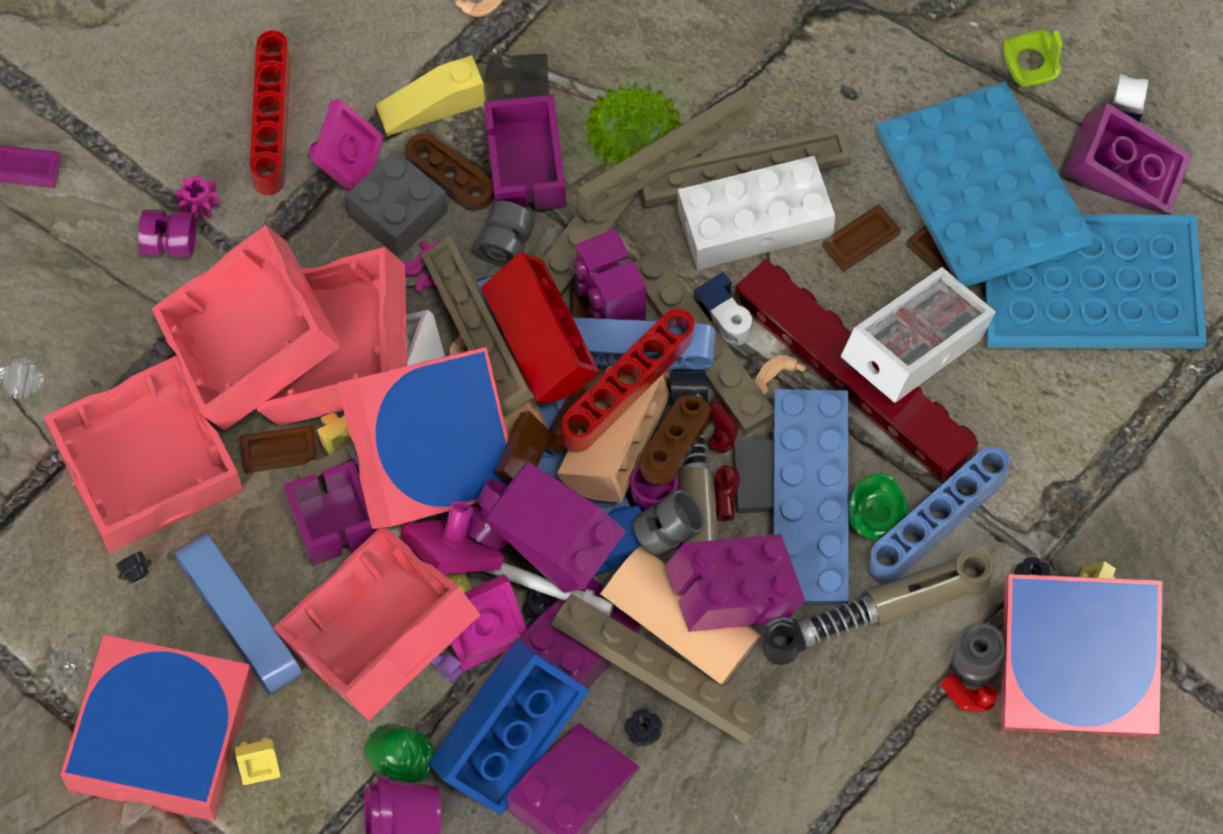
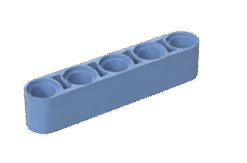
(613, 338)
(944, 499)
(238, 613)

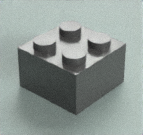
(396, 203)

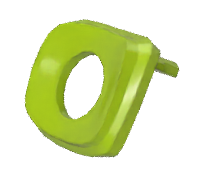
(1038, 40)

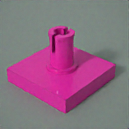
(346, 145)
(448, 544)
(496, 626)

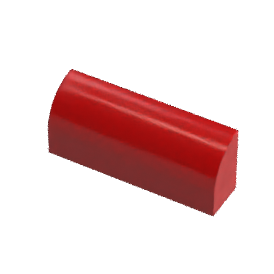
(539, 329)

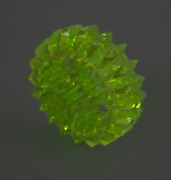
(636, 114)

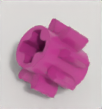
(197, 196)

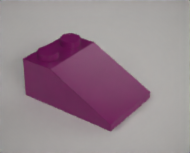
(1127, 160)
(554, 528)
(567, 652)
(571, 785)

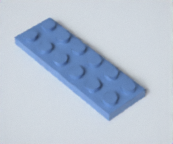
(813, 489)

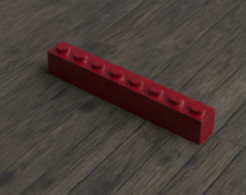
(819, 340)

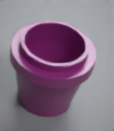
(401, 807)

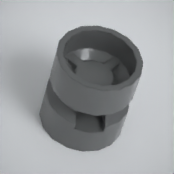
(505, 233)
(668, 523)
(978, 654)

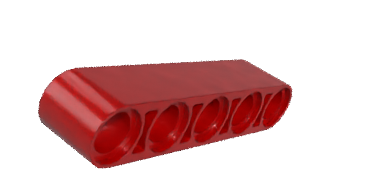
(274, 125)
(623, 395)

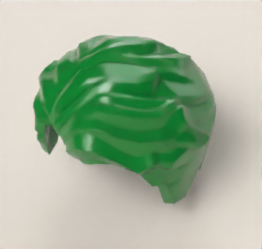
(876, 506)
(399, 753)

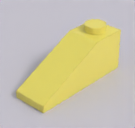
(434, 96)

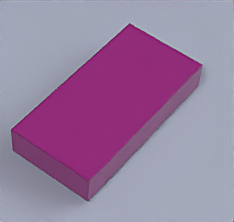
(29, 166)

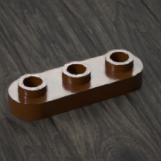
(445, 160)
(674, 449)

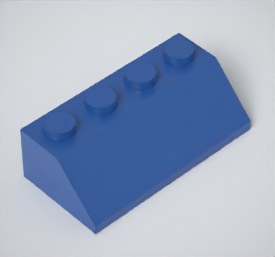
(508, 726)

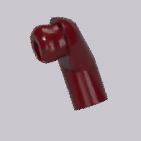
(725, 430)
(726, 486)

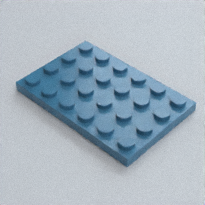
(983, 185)
(1123, 291)

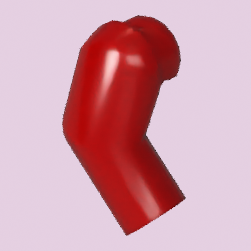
(969, 699)

